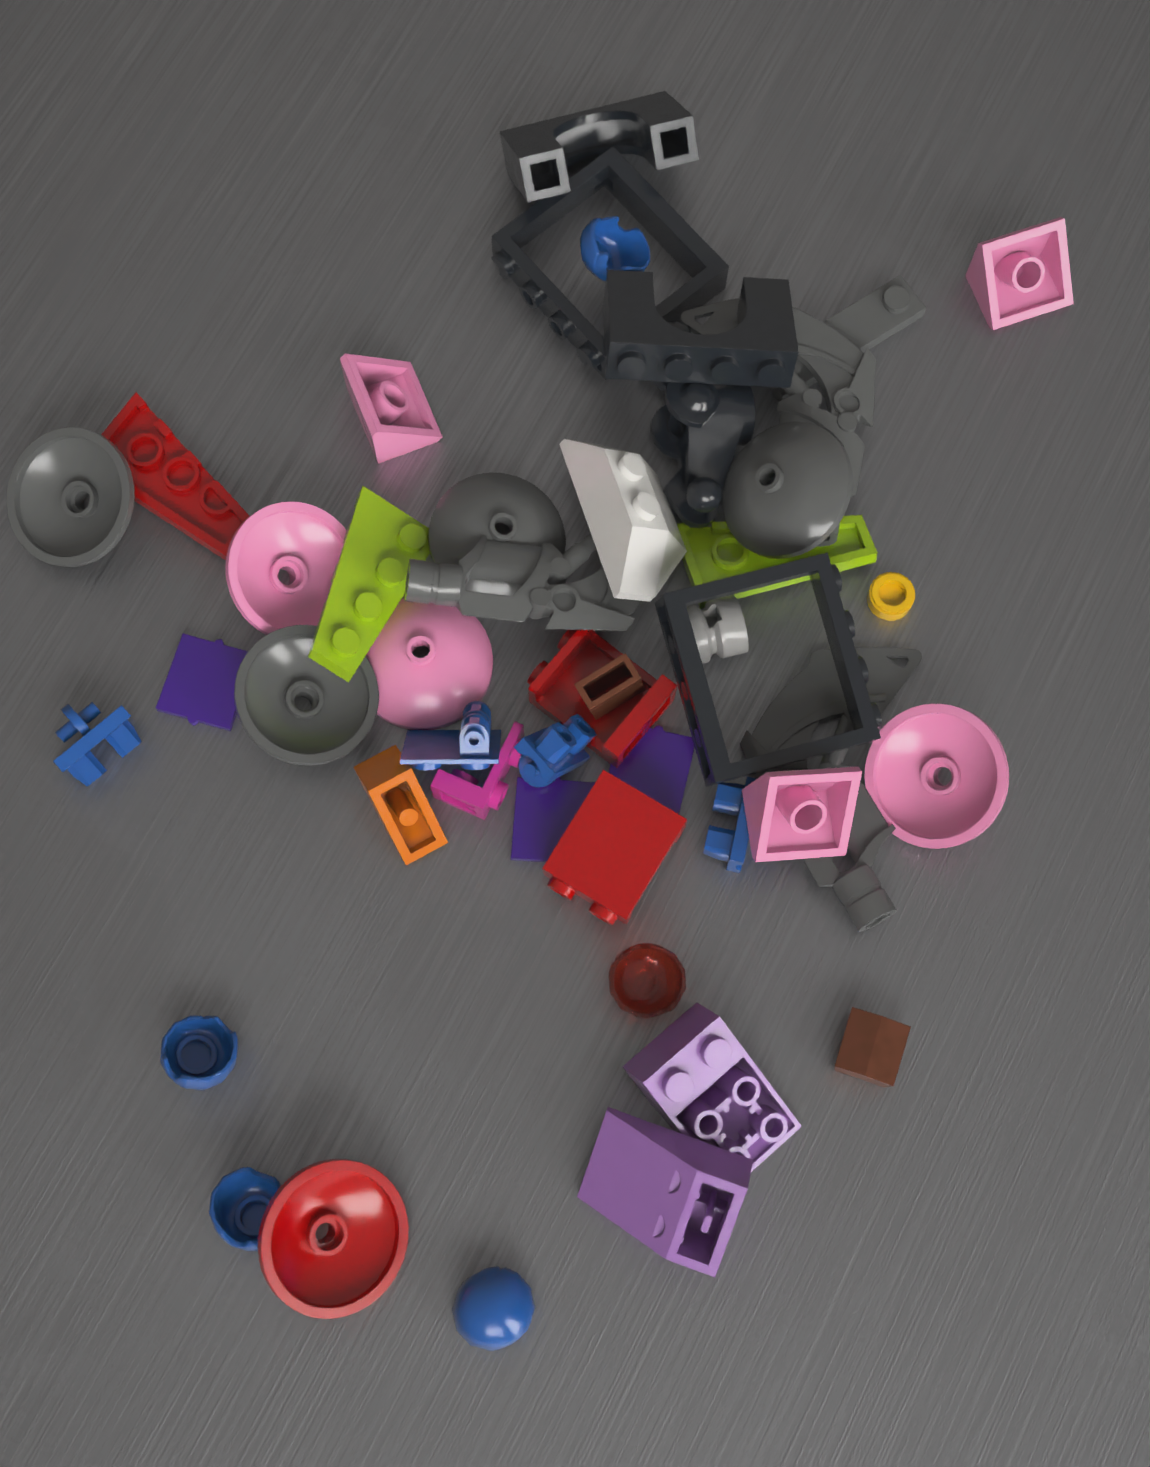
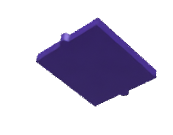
(202, 682)
(658, 766)
(543, 816)

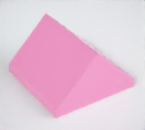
(1022, 274)
(389, 405)
(801, 813)

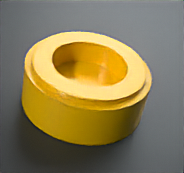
(890, 596)

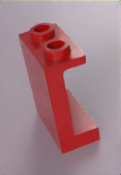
(556, 696)
(613, 848)

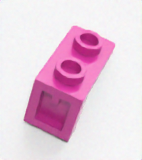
(461, 788)

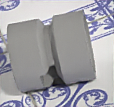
(719, 628)

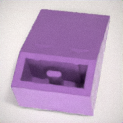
(711, 1087)
(666, 1189)

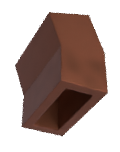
(605, 678)
(872, 1048)

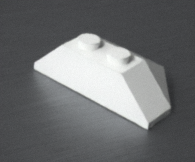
(625, 517)

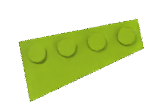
(717, 554)
(366, 582)

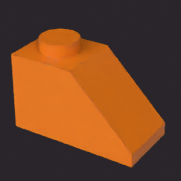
(400, 804)

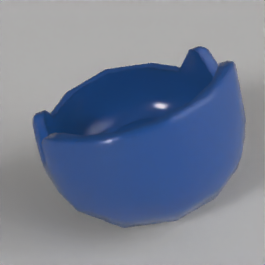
(610, 247)
(199, 1052)
(240, 1204)
(493, 1308)

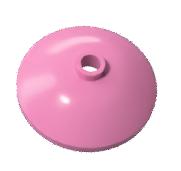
(288, 538)
(434, 688)
(905, 771)

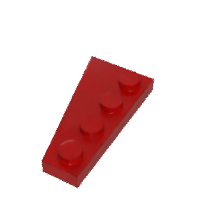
(173, 480)

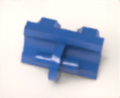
(554, 751)
(79, 758)
(726, 843)

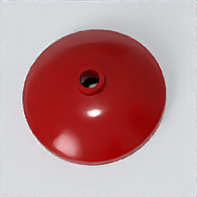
(356, 1255)

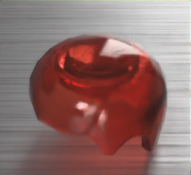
(646, 980)

